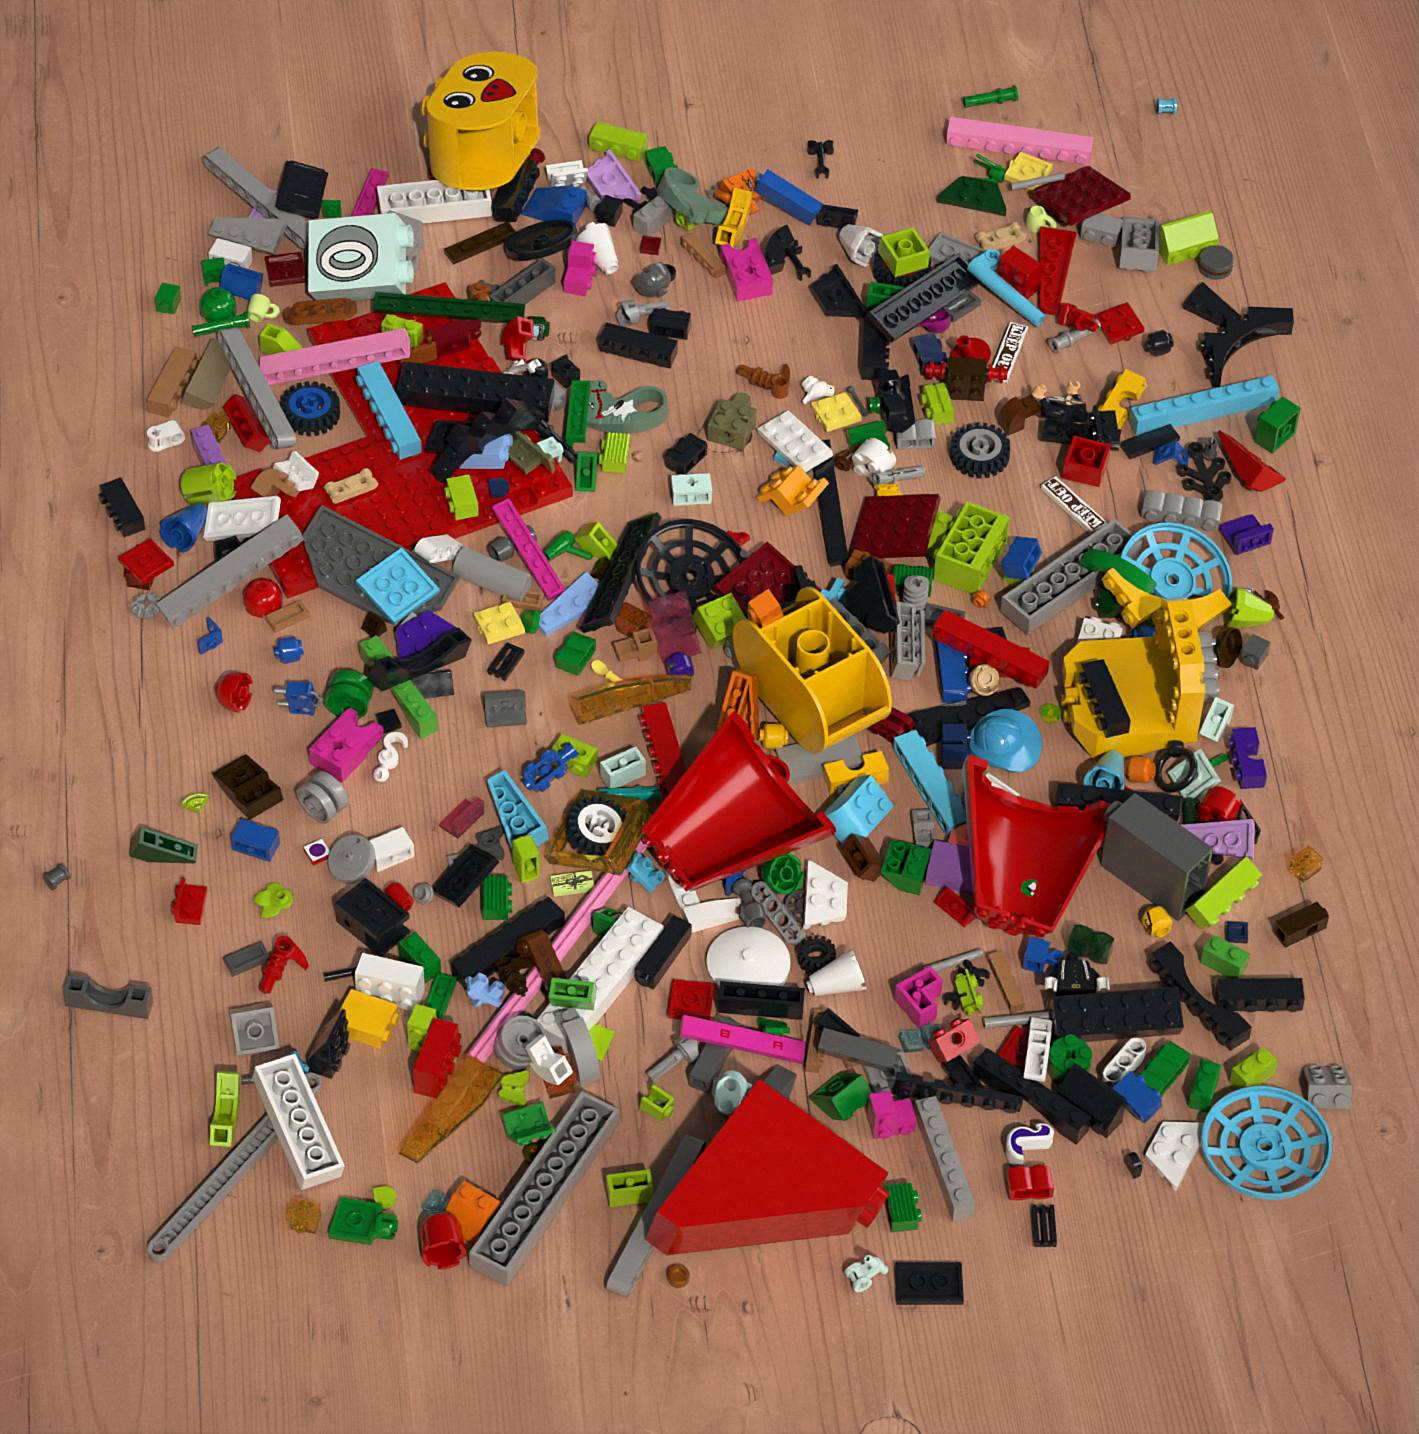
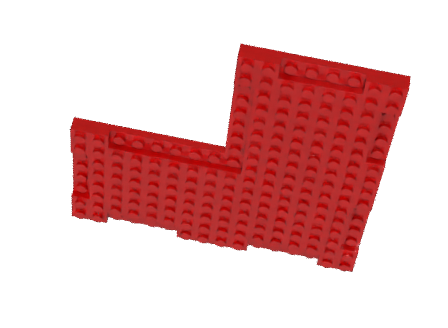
(408, 495)

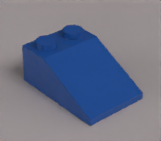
(556, 203)

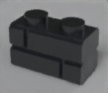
(670, 323)
(686, 454)

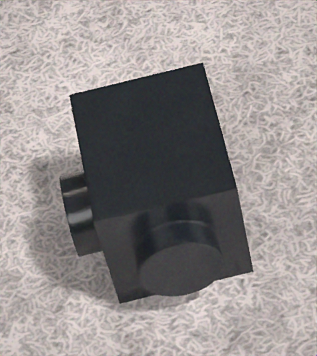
(609, 210)

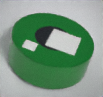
(1028, 887)

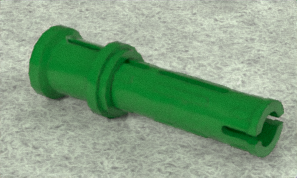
(999, 96)
(230, 322)

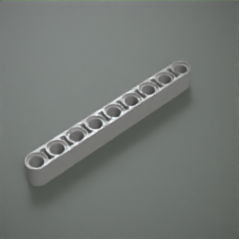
(255, 194)
(256, 388)
(638, 1249)

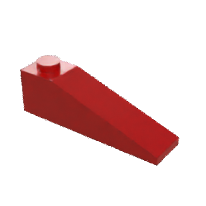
(1249, 466)

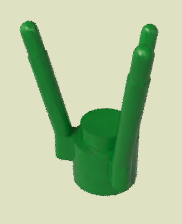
(996, 171)

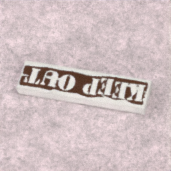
(1010, 348)
(1073, 505)

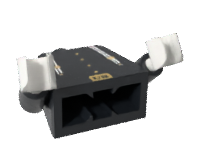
(1075, 977)

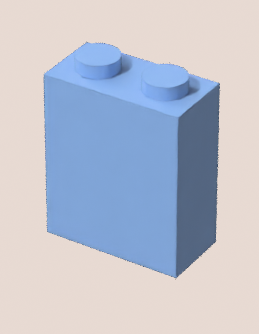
(493, 455)

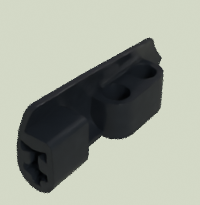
(895, 399)

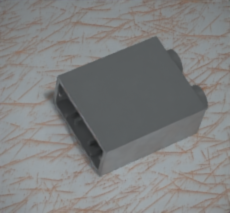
(1155, 855)

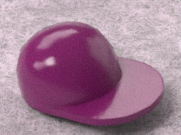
(938, 323)

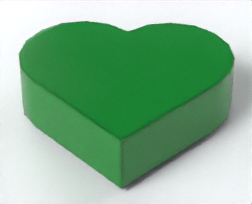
(530, 620)

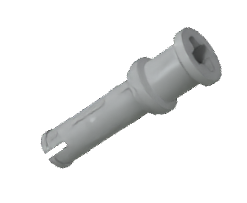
(1068, 338)

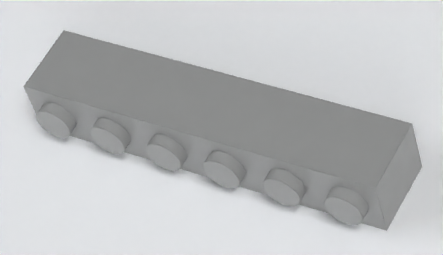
(944, 1159)

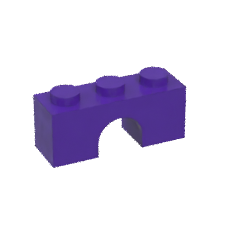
(1248, 771)

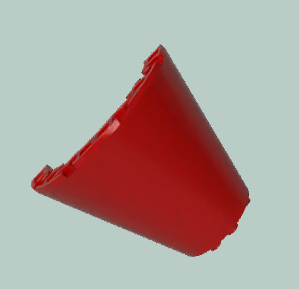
(730, 813)
(1024, 841)

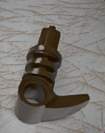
(509, 974)

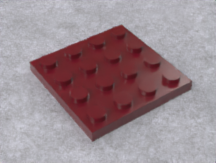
(1079, 195)
(896, 525)
(756, 574)

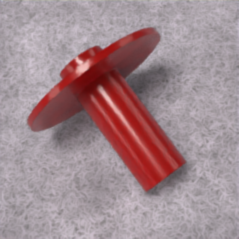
(971, 348)

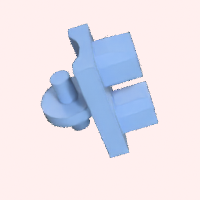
(481, 992)

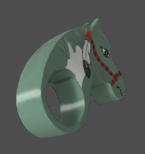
(621, 414)

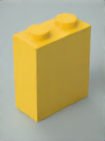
(370, 1018)

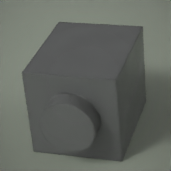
(1255, 652)

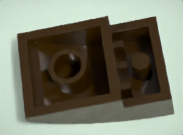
(248, 786)

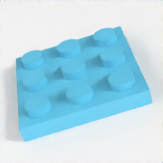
(397, 586)

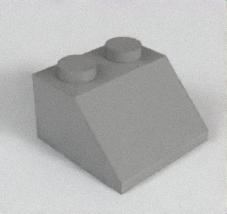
(254, 1029)

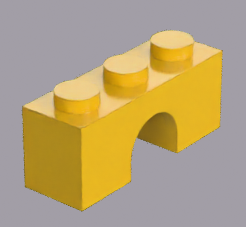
(1127, 386)
(838, 774)

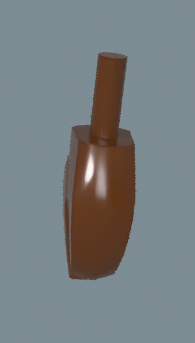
(1272, 600)

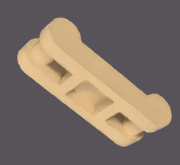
(1001, 237)
(351, 486)

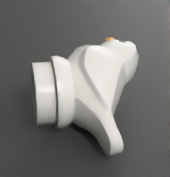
(816, 389)

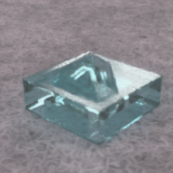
(436, 1203)

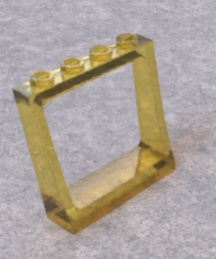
(621, 847)

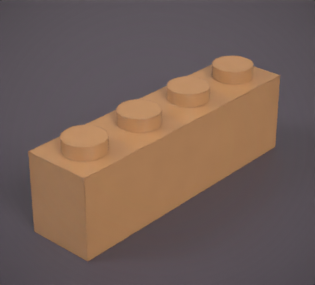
(172, 382)

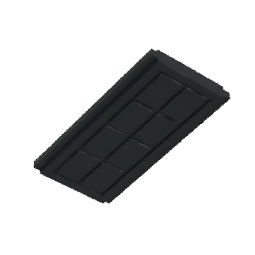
(301, 189)

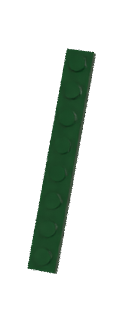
(447, 307)

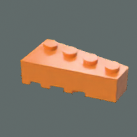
(764, 609)

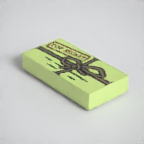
(572, 883)

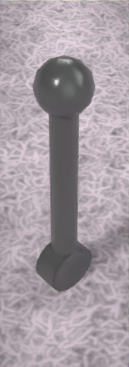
(864, 412)

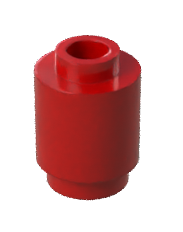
(400, 895)

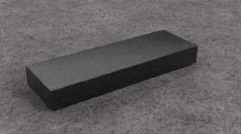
(1149, 441)

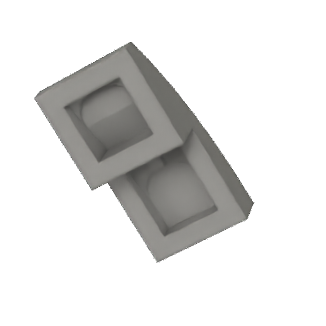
(923, 827)

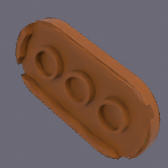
(320, 311)

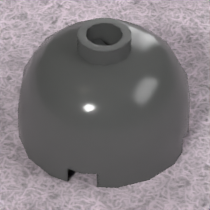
(654, 281)

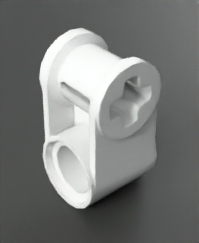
(165, 434)

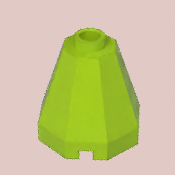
(1247, 610)

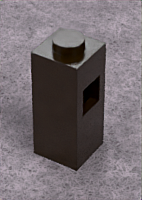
(1301, 924)

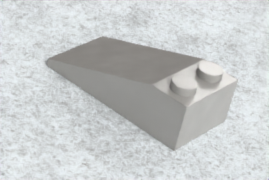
(1139, 244)

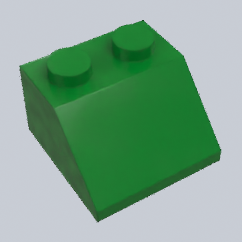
(842, 1095)

